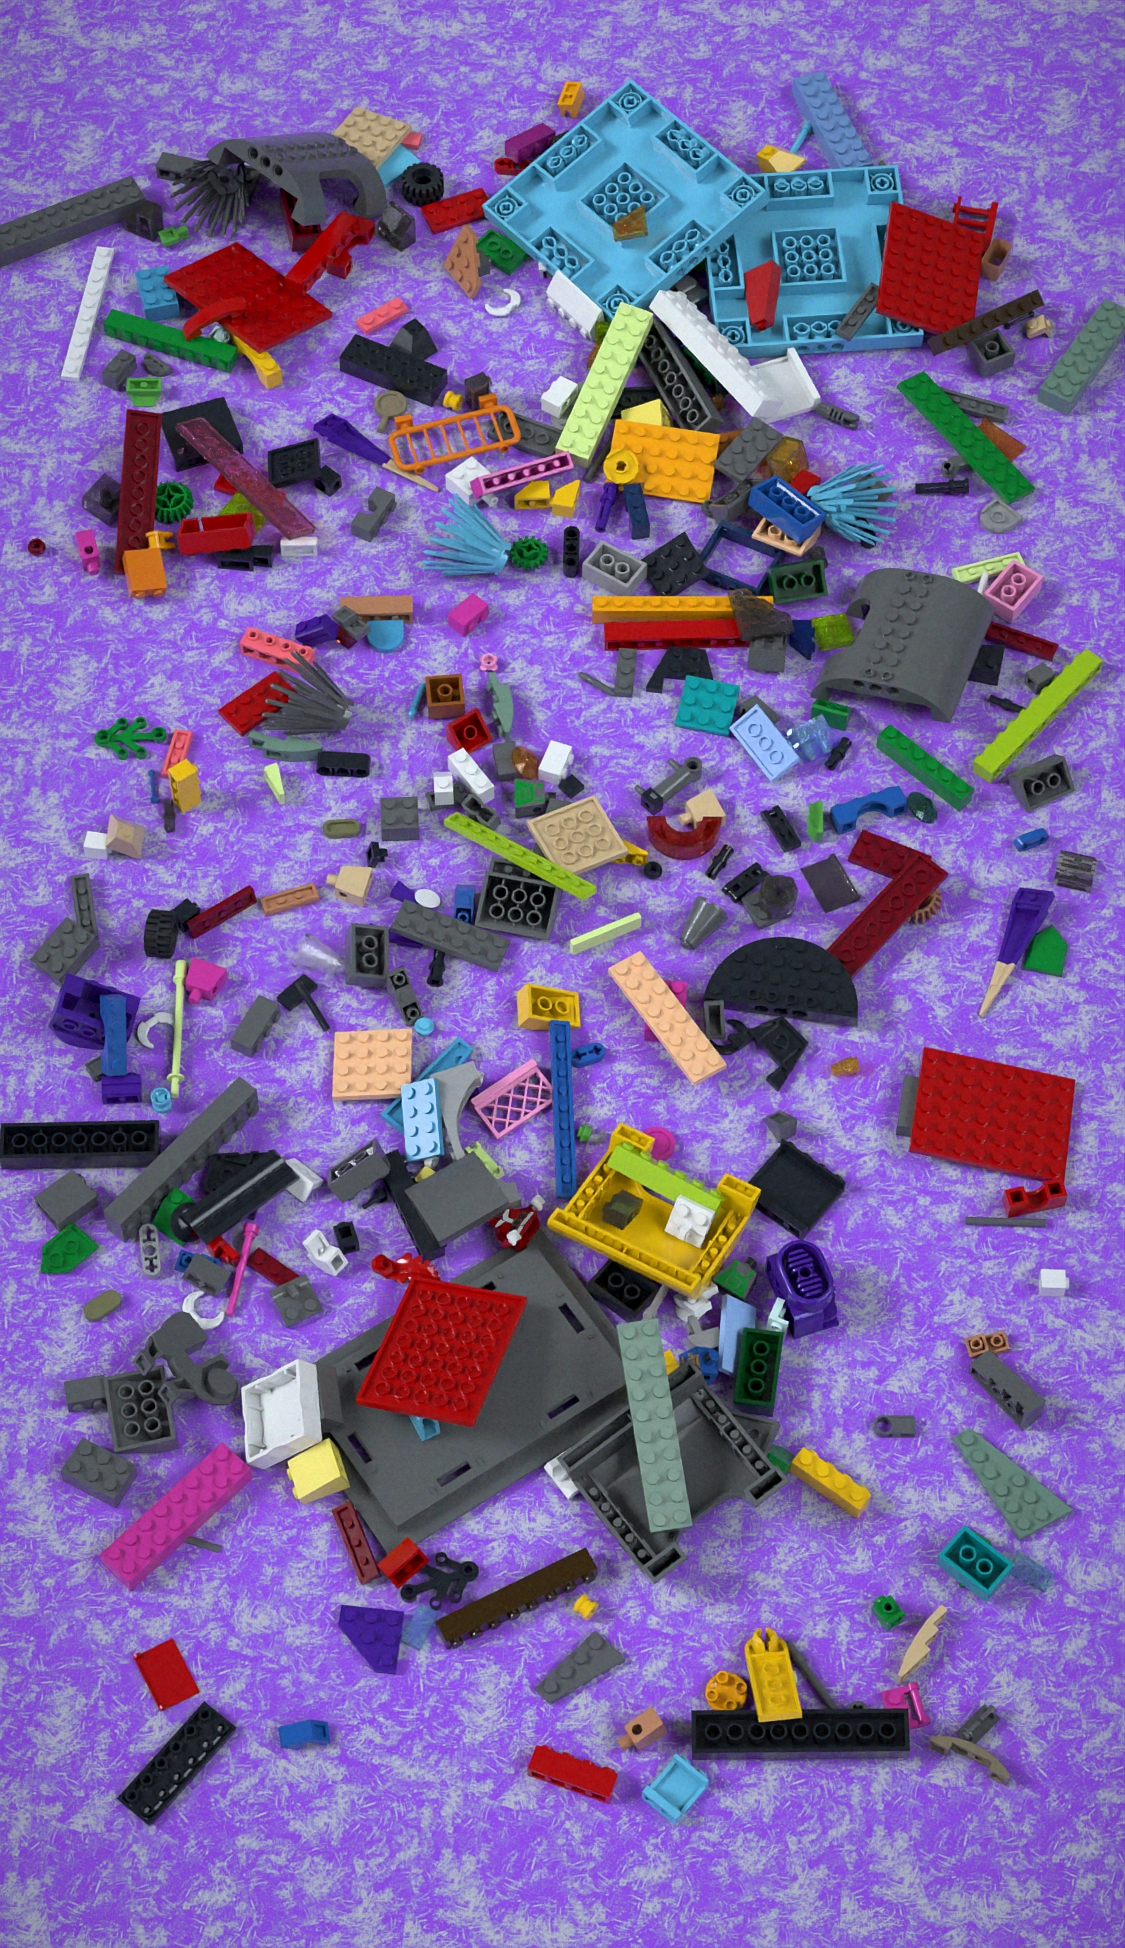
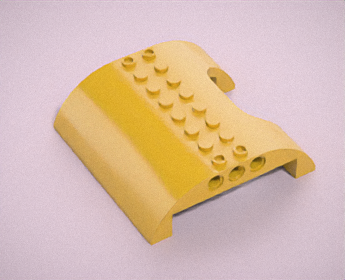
(643, 1242)

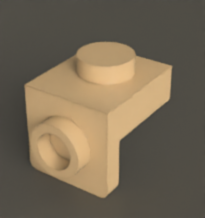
(1038, 326)

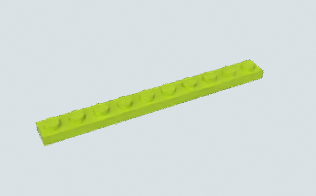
(520, 856)

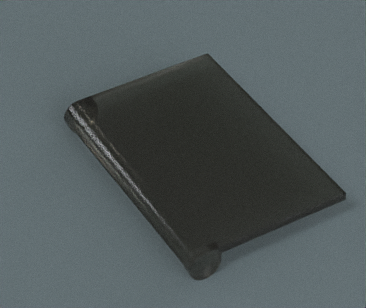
(830, 884)

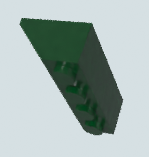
(758, 1371)

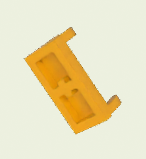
(571, 98)

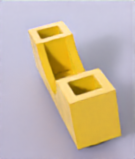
(266, 367)

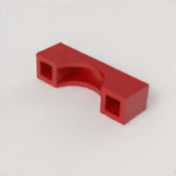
(343, 264)

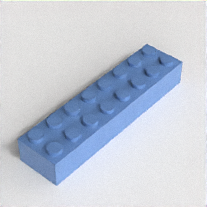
(829, 122)

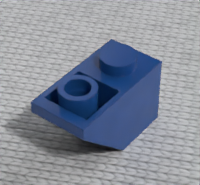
(464, 903)

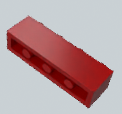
(572, 1773)

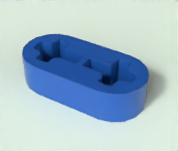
(1031, 839)
(587, 1055)

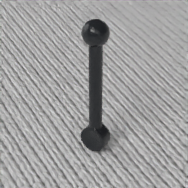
(1007, 325)

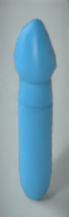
(417, 700)

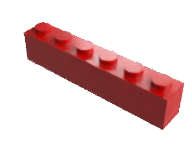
(322, 253)

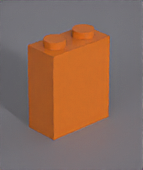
(144, 573)

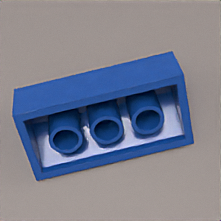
(786, 508)

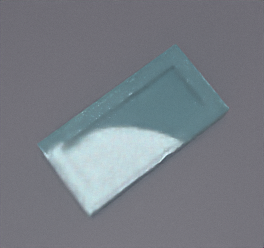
(419, 1627)

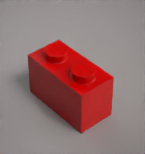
(403, 1562)

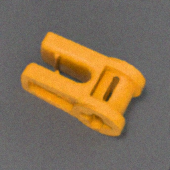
(157, 540)

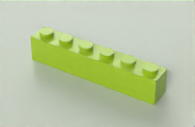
(661, 1178)

